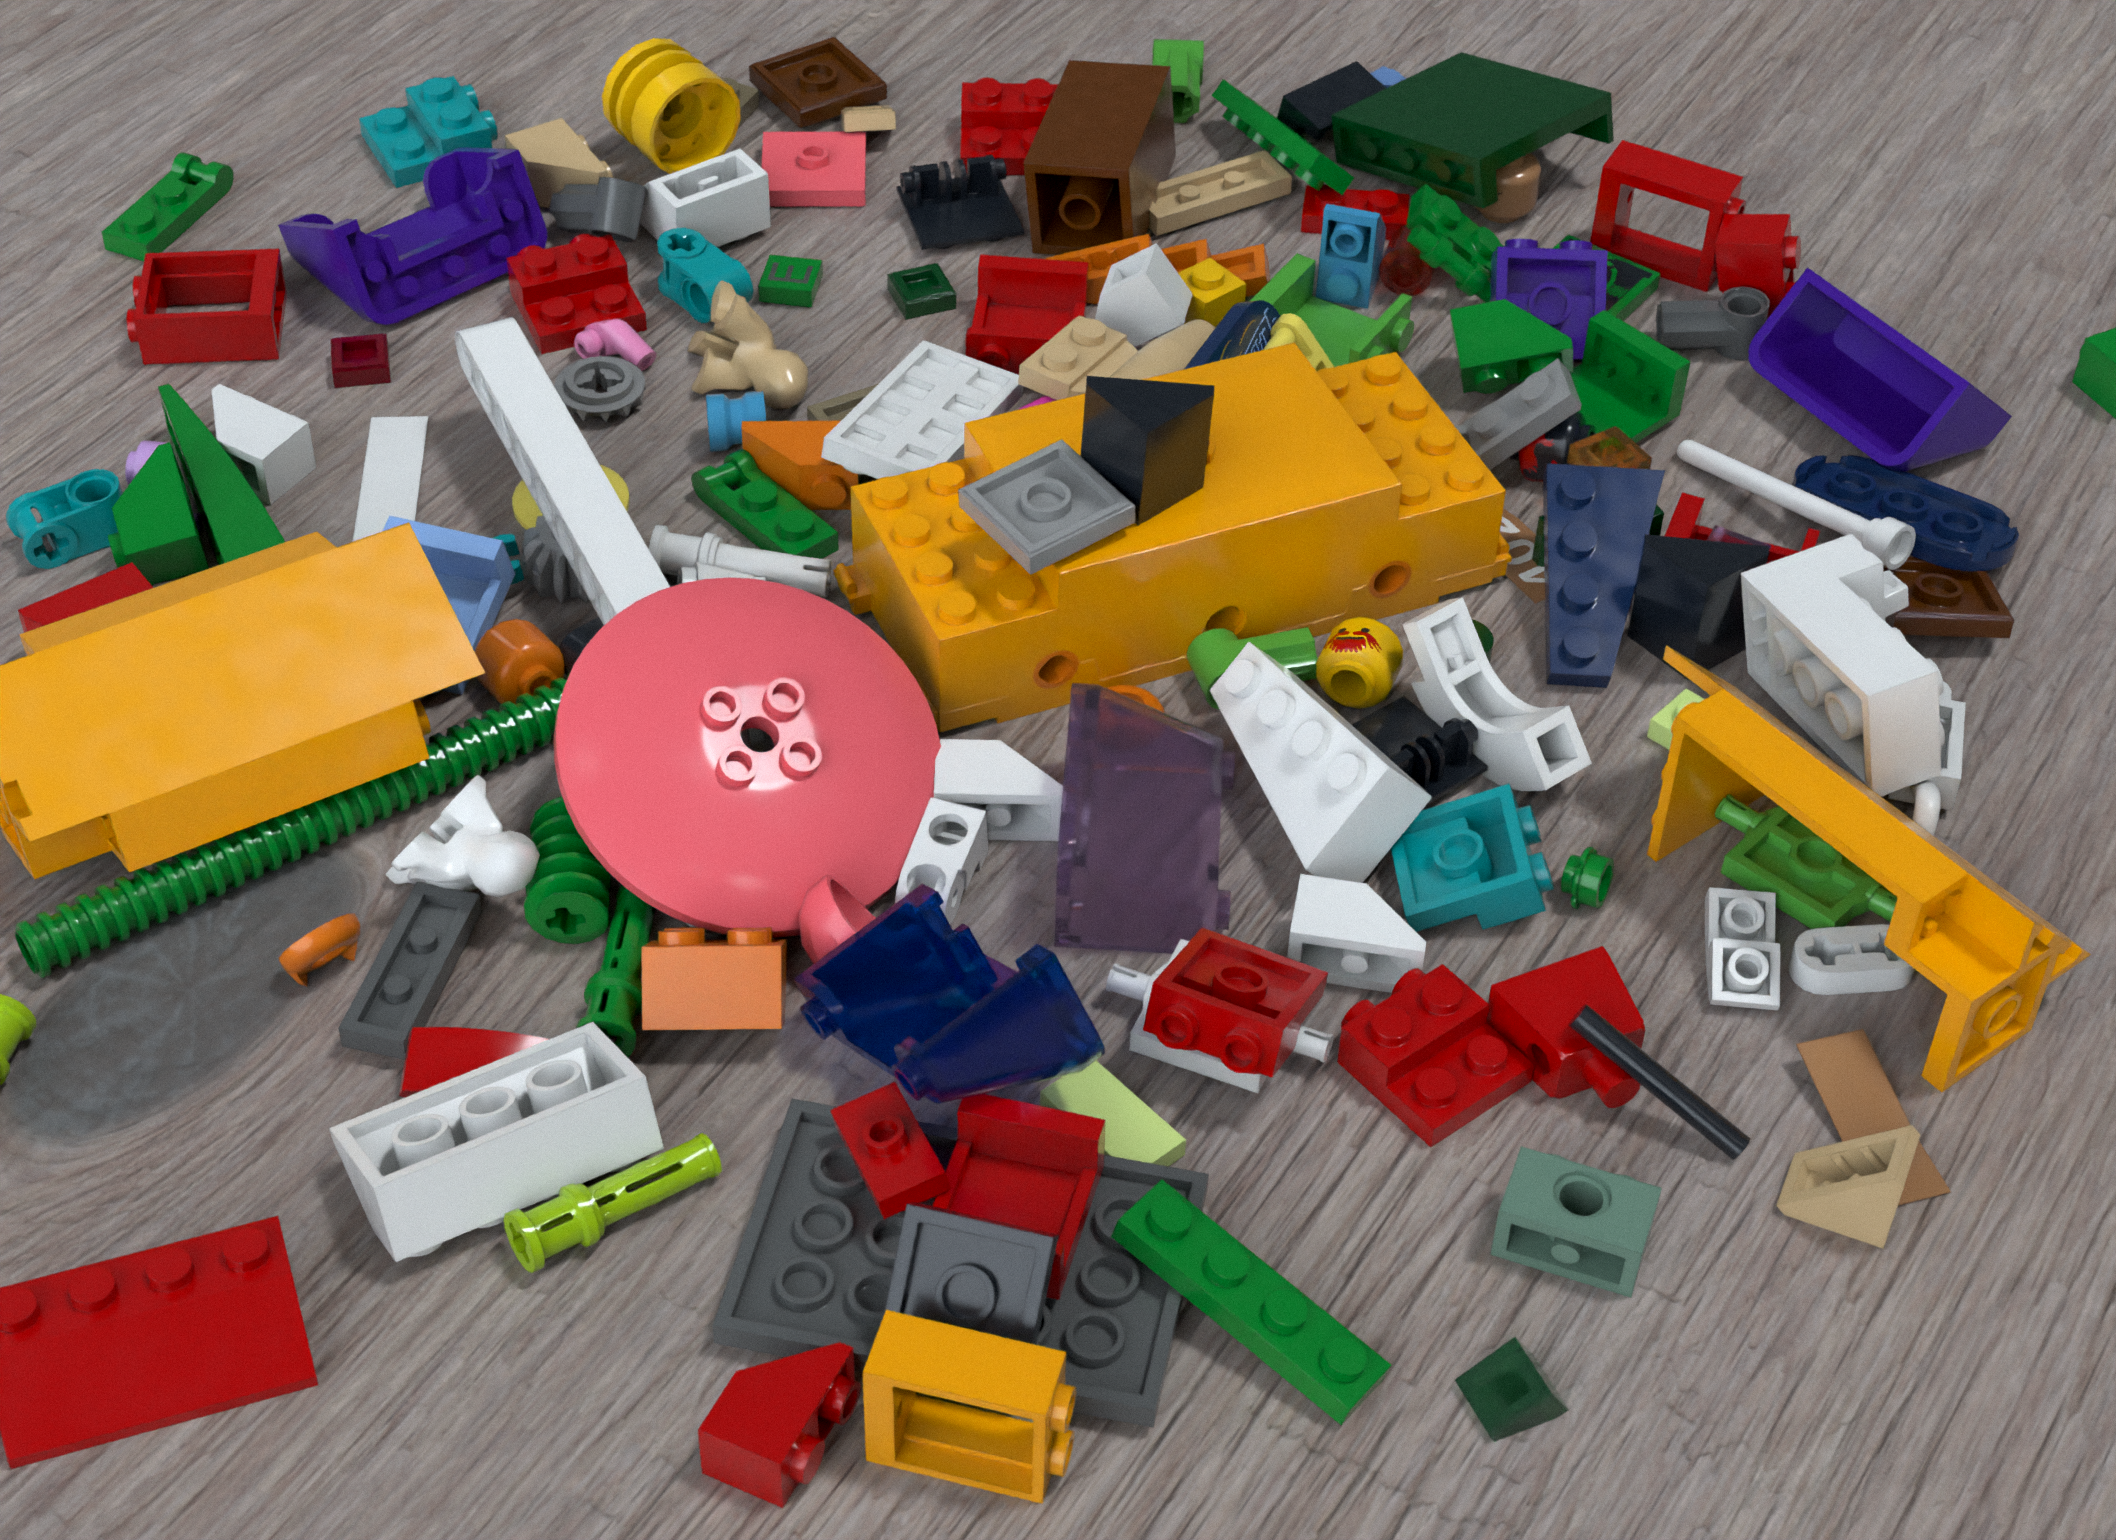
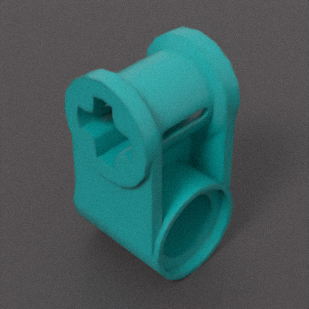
(694, 269)
(73, 518)

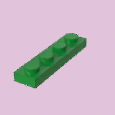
(1280, 140)
(1251, 1301)

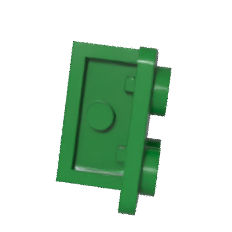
(1628, 379)

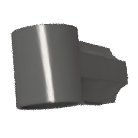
(600, 209)
(1711, 324)

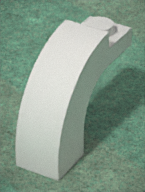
(1516, 740)

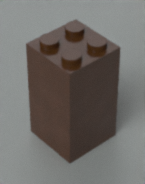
(1099, 155)

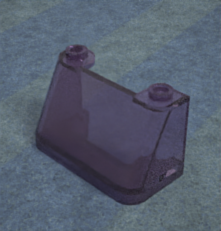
(1138, 827)

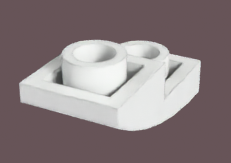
(1742, 949)

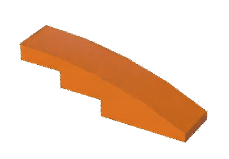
(1247, 263)

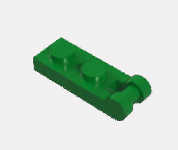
(168, 207)
(763, 509)

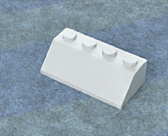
(497, 1140)

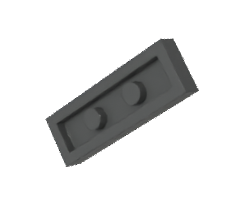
(410, 969)

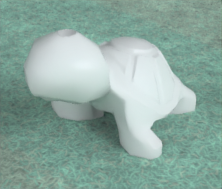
(468, 850)

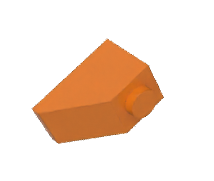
(792, 458)

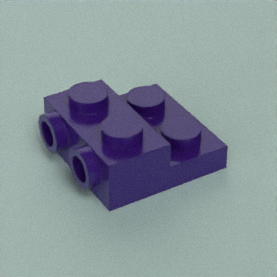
(1553, 284)

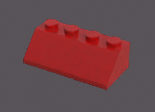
(149, 1341)

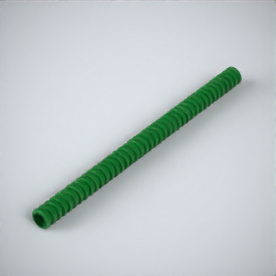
(248, 851)

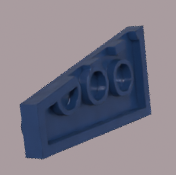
(1591, 564)

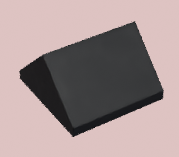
(1147, 439)
(1692, 598)

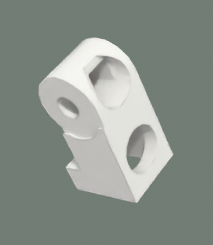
(943, 858)

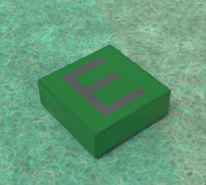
(790, 280)

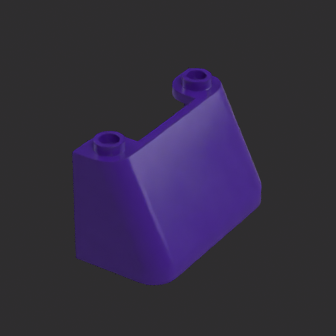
(475, 220)

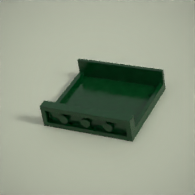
(1464, 124)

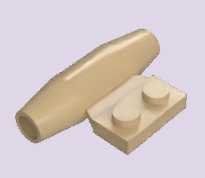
(1093, 349)

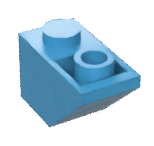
(1350, 255)

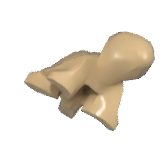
(744, 355)

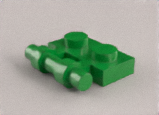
(1452, 241)

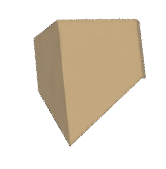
(1851, 1184)

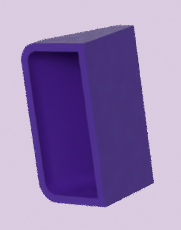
(1870, 380)

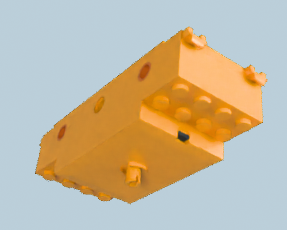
(1313, 510)

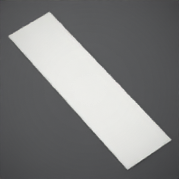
(390, 472)

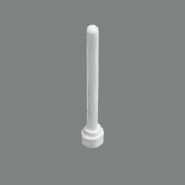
(1886, 538)

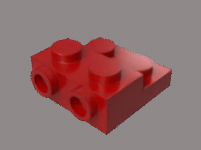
(1002, 119)
(572, 287)
(1233, 1002)
(1431, 1053)

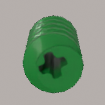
(570, 886)

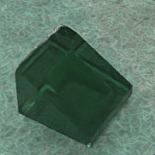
(1510, 1391)

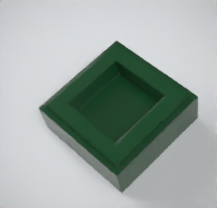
(921, 291)

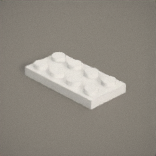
(920, 413)

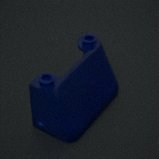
(944, 1011)

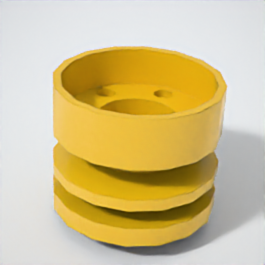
(670, 105)

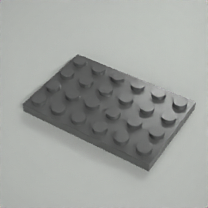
(824, 1261)

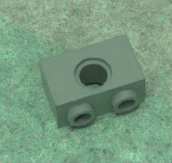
(1575, 1221)

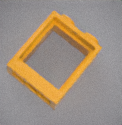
(959, 1440)

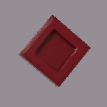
(360, 360)

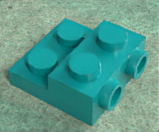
(435, 122)
(1472, 861)

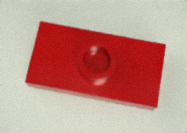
(890, 1149)

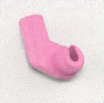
(614, 338)

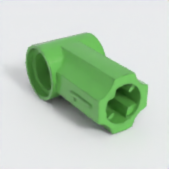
(1186, 66)
(1217, 648)

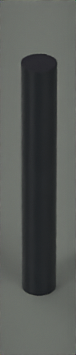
(1659, 1082)

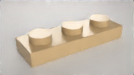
(1217, 191)

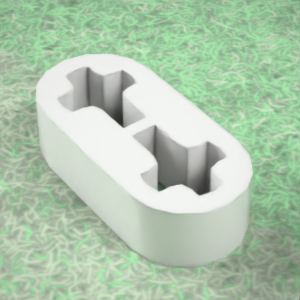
(1847, 961)

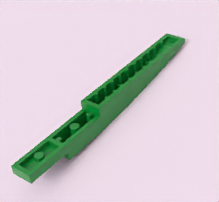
(227, 504)

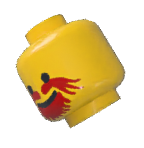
(1359, 662)

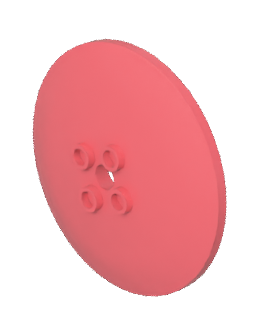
(697, 816)

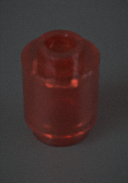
(1402, 268)

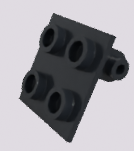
(959, 208)
(1425, 751)

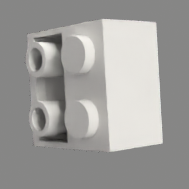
(717, 198)

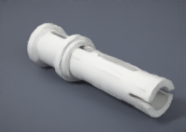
(681, 550)

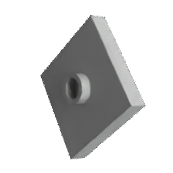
(1046, 506)

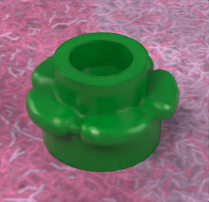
(1587, 878)

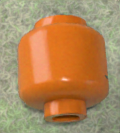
(517, 660)

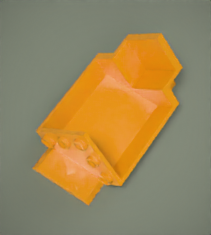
(223, 699)
(1948, 915)

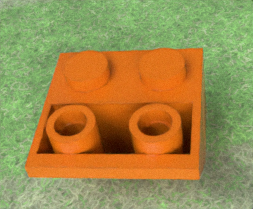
(714, 982)

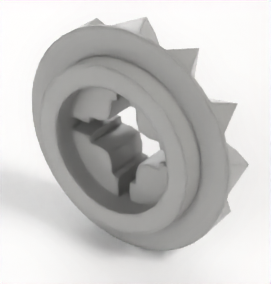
(619, 378)

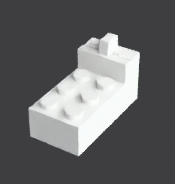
(1837, 665)

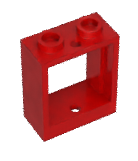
(1673, 178)
(209, 279)

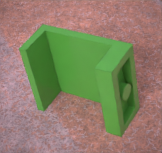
(1339, 331)

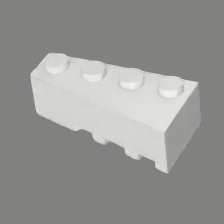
(1321, 775)

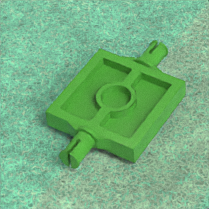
(1802, 869)

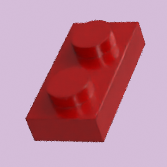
(1390, 205)

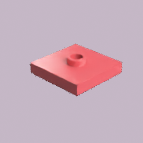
(815, 168)

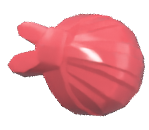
(822, 921)

